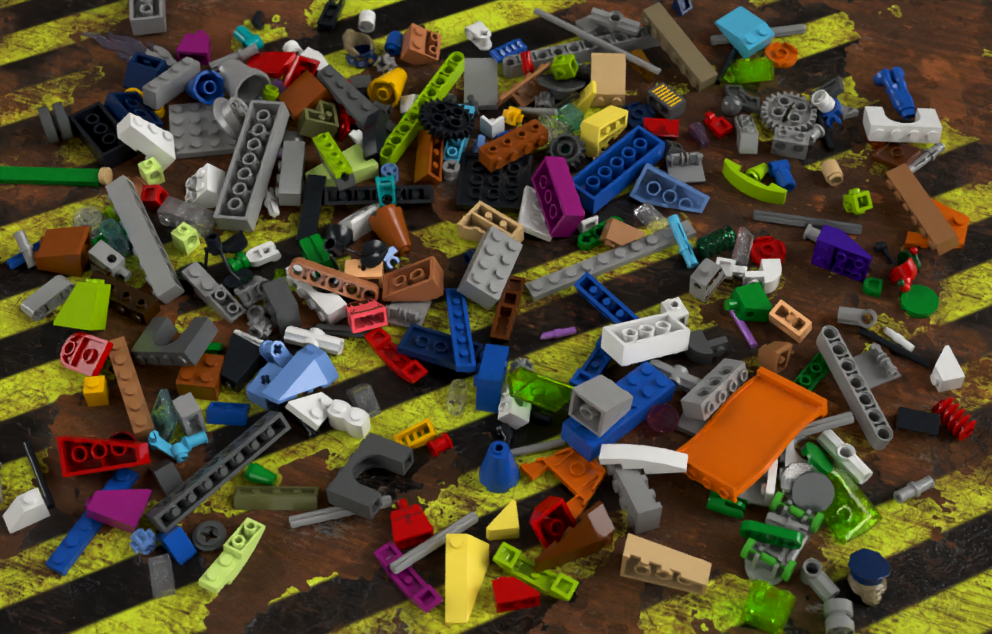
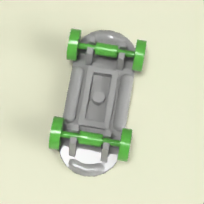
(775, 562)

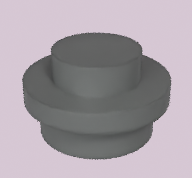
(583, 71)

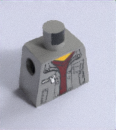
(108, 261)

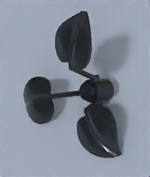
(335, 244)
(232, 245)

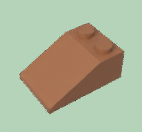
(414, 282)

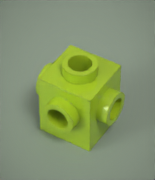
(564, 67)
(857, 201)

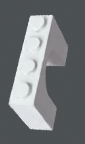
(880, 128)

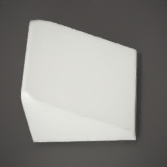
(587, 224)

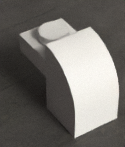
(768, 275)

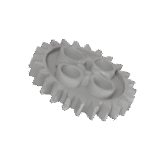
(777, 108)

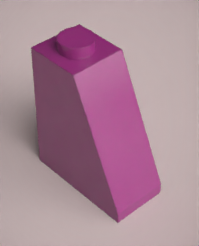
(118, 507)

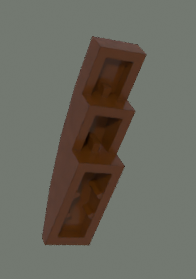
(508, 308)

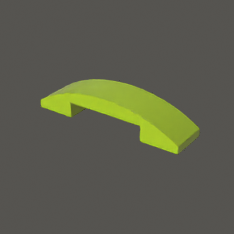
(751, 187)
(520, 567)

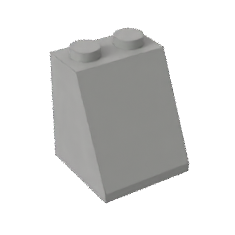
(599, 404)

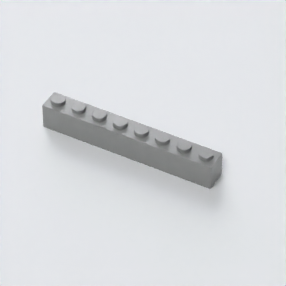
(144, 239)

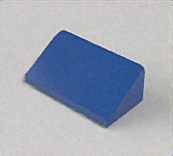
(227, 413)

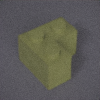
(319, 120)

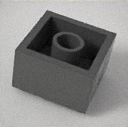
(280, 305)

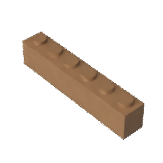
(922, 209)
(131, 390)

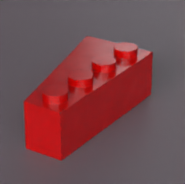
(91, 454)

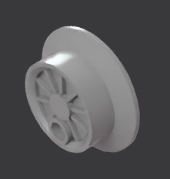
(230, 115)

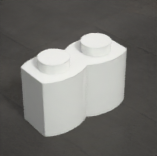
(349, 419)

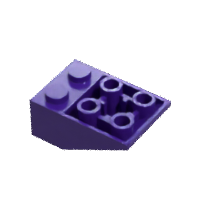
(840, 254)

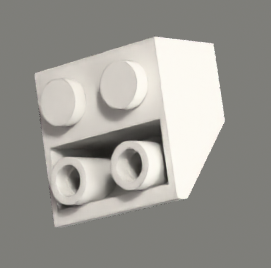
(205, 186)

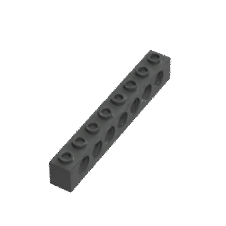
(217, 471)

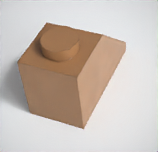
(618, 233)
(775, 356)

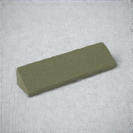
(276, 498)

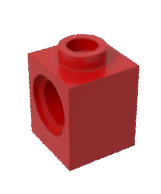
(153, 196)

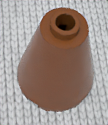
(391, 228)

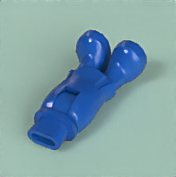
(897, 91)

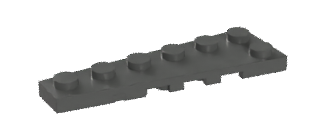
(352, 99)

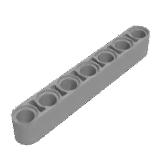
(854, 388)

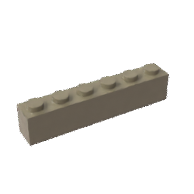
(678, 47)

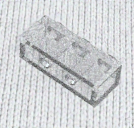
(175, 211)

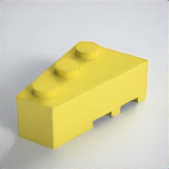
(601, 128)

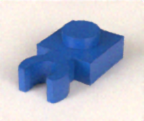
(832, 116)

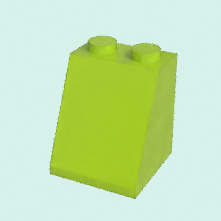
(86, 306)

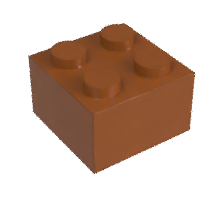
(202, 379)

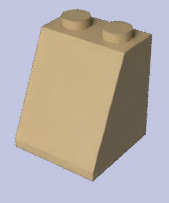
(610, 77)

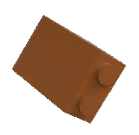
(305, 93)
(64, 250)

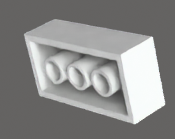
(645, 338)

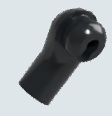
(256, 20)

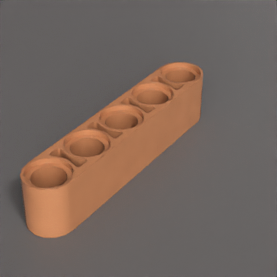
(327, 273)

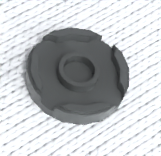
(812, 491)

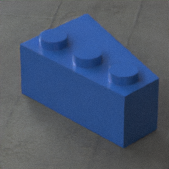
(490, 377)

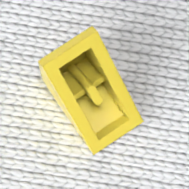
(505, 524)

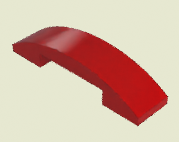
(401, 364)

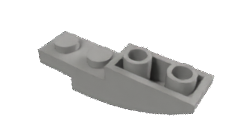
(212, 293)

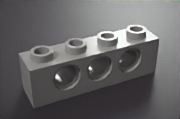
(714, 389)

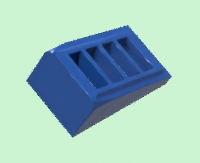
(510, 48)

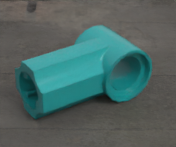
(246, 38)

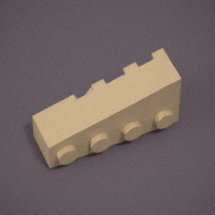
(664, 566)

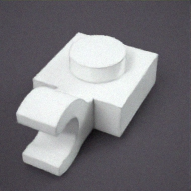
(730, 268)

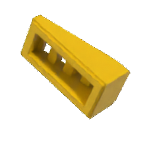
(413, 430)

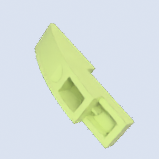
(234, 556)

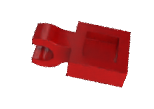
(718, 126)

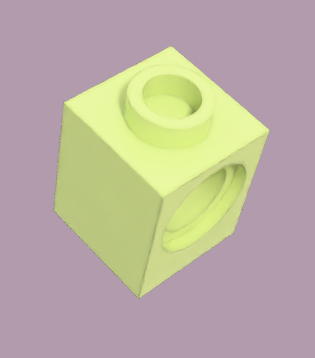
(151, 171)
(185, 238)

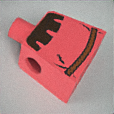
(363, 316)

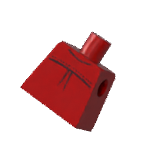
(409, 525)

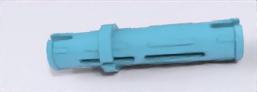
(685, 247)

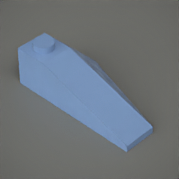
(667, 191)
(303, 373)

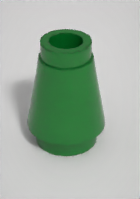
(258, 474)

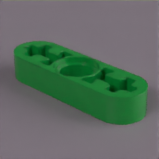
(594, 241)
(771, 534)

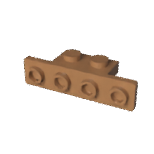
(524, 92)

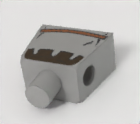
(708, 277)

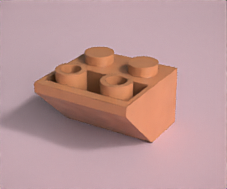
(420, 46)

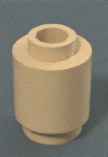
(832, 172)

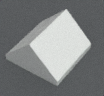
(358, 220)

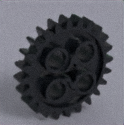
(446, 119)

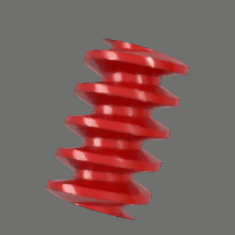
(954, 418)

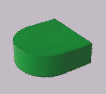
(872, 286)

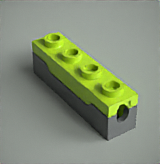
(334, 161)

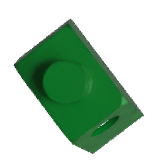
(749, 303)

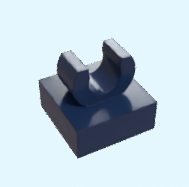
(682, 6)

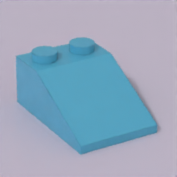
(745, 31)

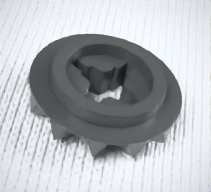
(205, 529)

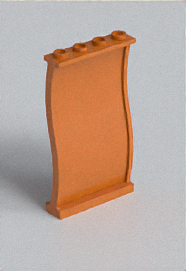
(750, 433)

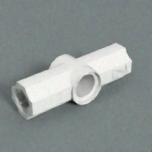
(314, 337)
(850, 463)

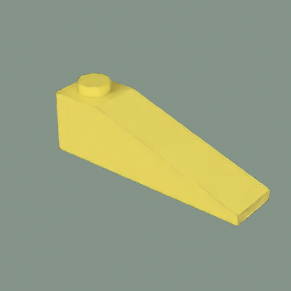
(465, 568)

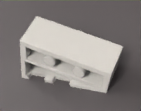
(148, 139)

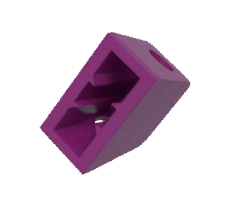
(196, 47)

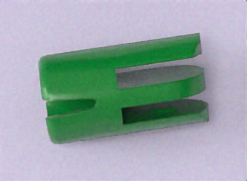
(725, 506)

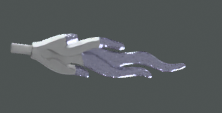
(130, 46)

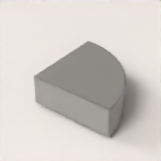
(848, 112)

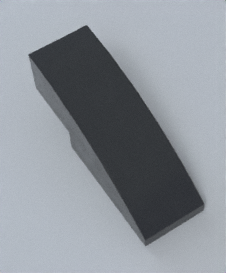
(374, 134)

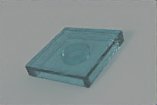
(164, 415)

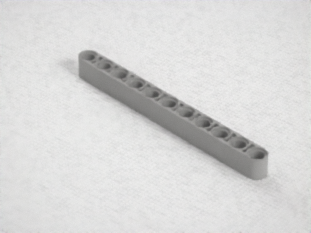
(581, 49)

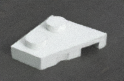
(311, 409)

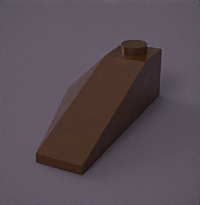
(584, 539)

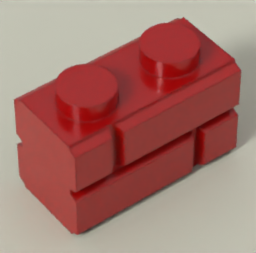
(662, 127)

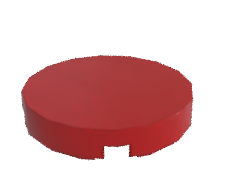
(767, 248)

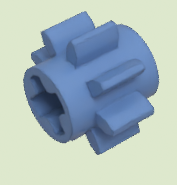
(143, 541)

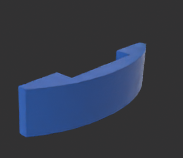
(594, 365)

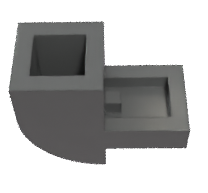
(702, 351)

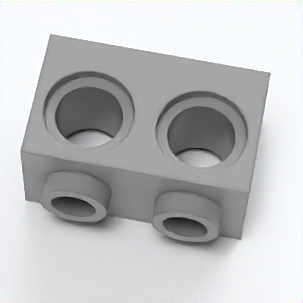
(790, 143)
(189, 414)

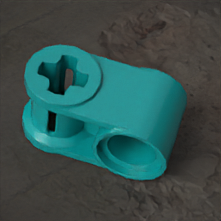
(386, 188)

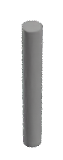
(536, 111)
(537, 447)

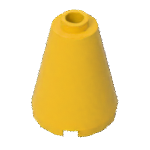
(388, 87)

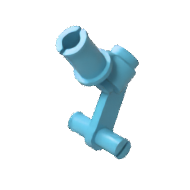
(180, 450)

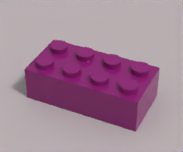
(557, 197)

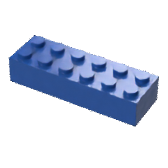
(617, 168)
(648, 389)

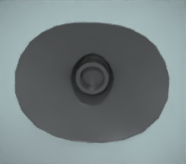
(560, 88)

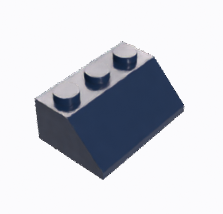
(122, 103)

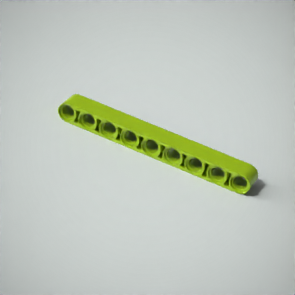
(409, 125)

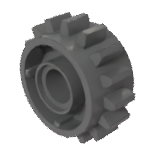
(568, 141)

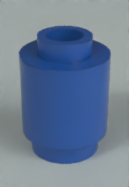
(393, 43)

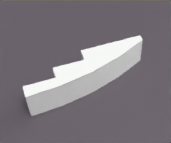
(651, 459)

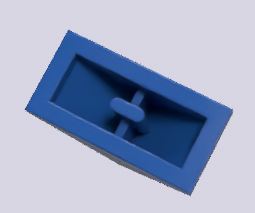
(177, 544)

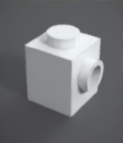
(676, 308)

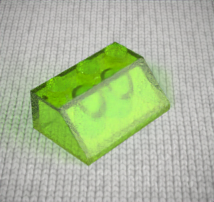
(538, 389)
(850, 510)

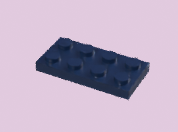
(431, 346)

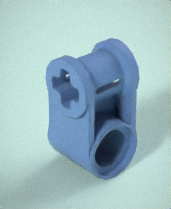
(275, 353)

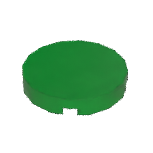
(919, 301)
(817, 458)

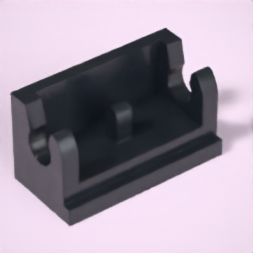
(917, 421)

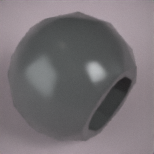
(731, 105)

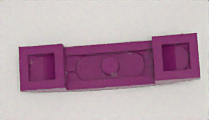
(408, 581)

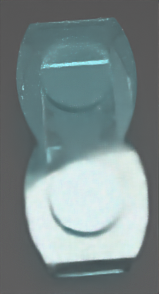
(115, 235)

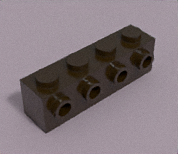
(129, 300)

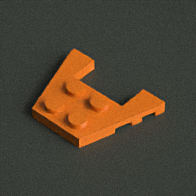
(956, 220)
(573, 471)

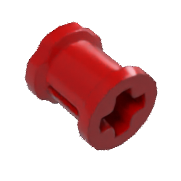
(439, 444)

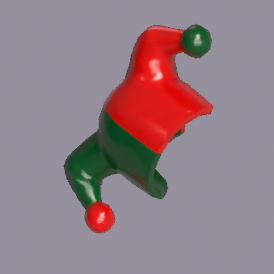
(906, 269)

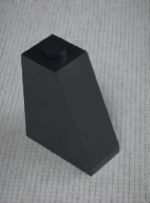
(240, 363)

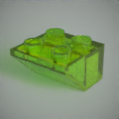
(758, 70)
(768, 607)

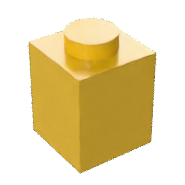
(96, 391)

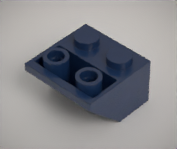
(143, 69)

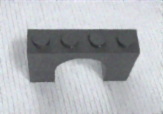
(154, 345)
(372, 453)

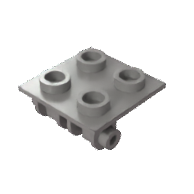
(686, 168)
(407, 312)
(876, 366)

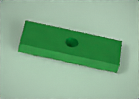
(813, 373)

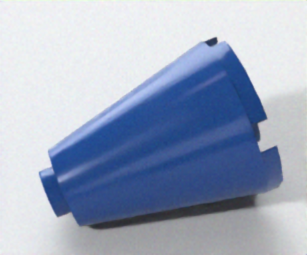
(206, 87)
(499, 468)

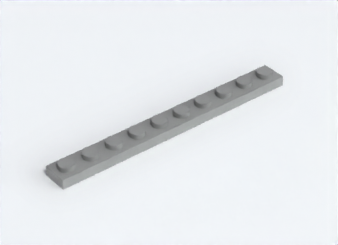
(606, 262)

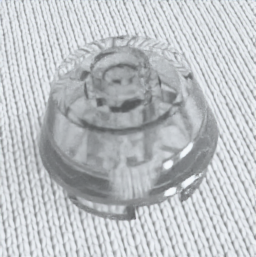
(91, 217)

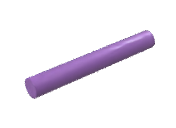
(745, 331)

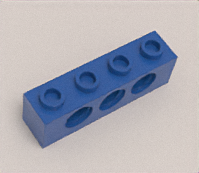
(603, 300)

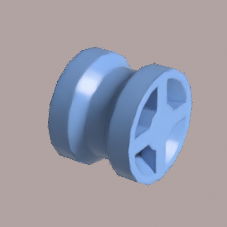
(388, 169)

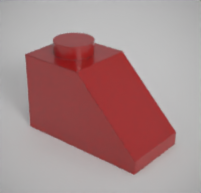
(513, 594)

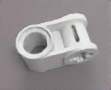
(479, 35)

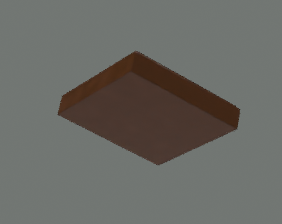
(896, 153)

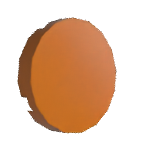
(782, 54)

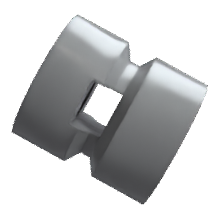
(838, 616)

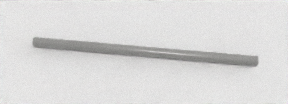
(596, 40)

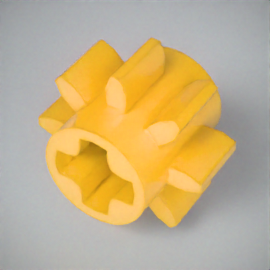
(512, 115)

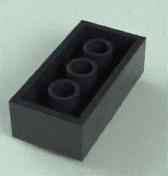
(99, 134)

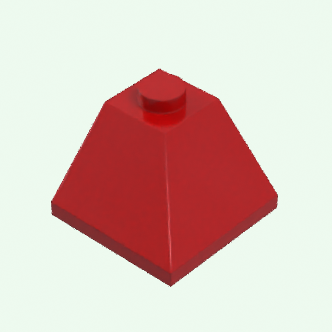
(297, 67)
(551, 520)

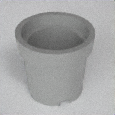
(243, 80)

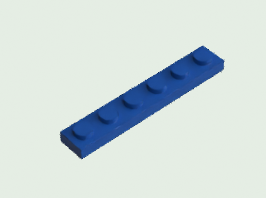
(460, 331)
(86, 528)

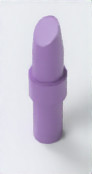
(558, 333)

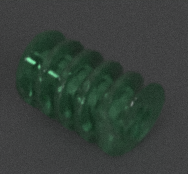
(716, 241)

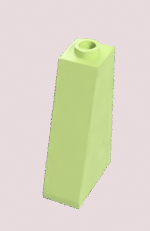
(361, 169)

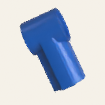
(781, 172)

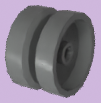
(55, 122)

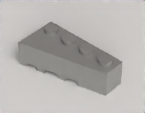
(635, 498)

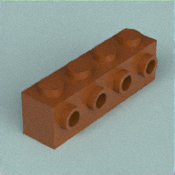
(513, 145)
(428, 159)

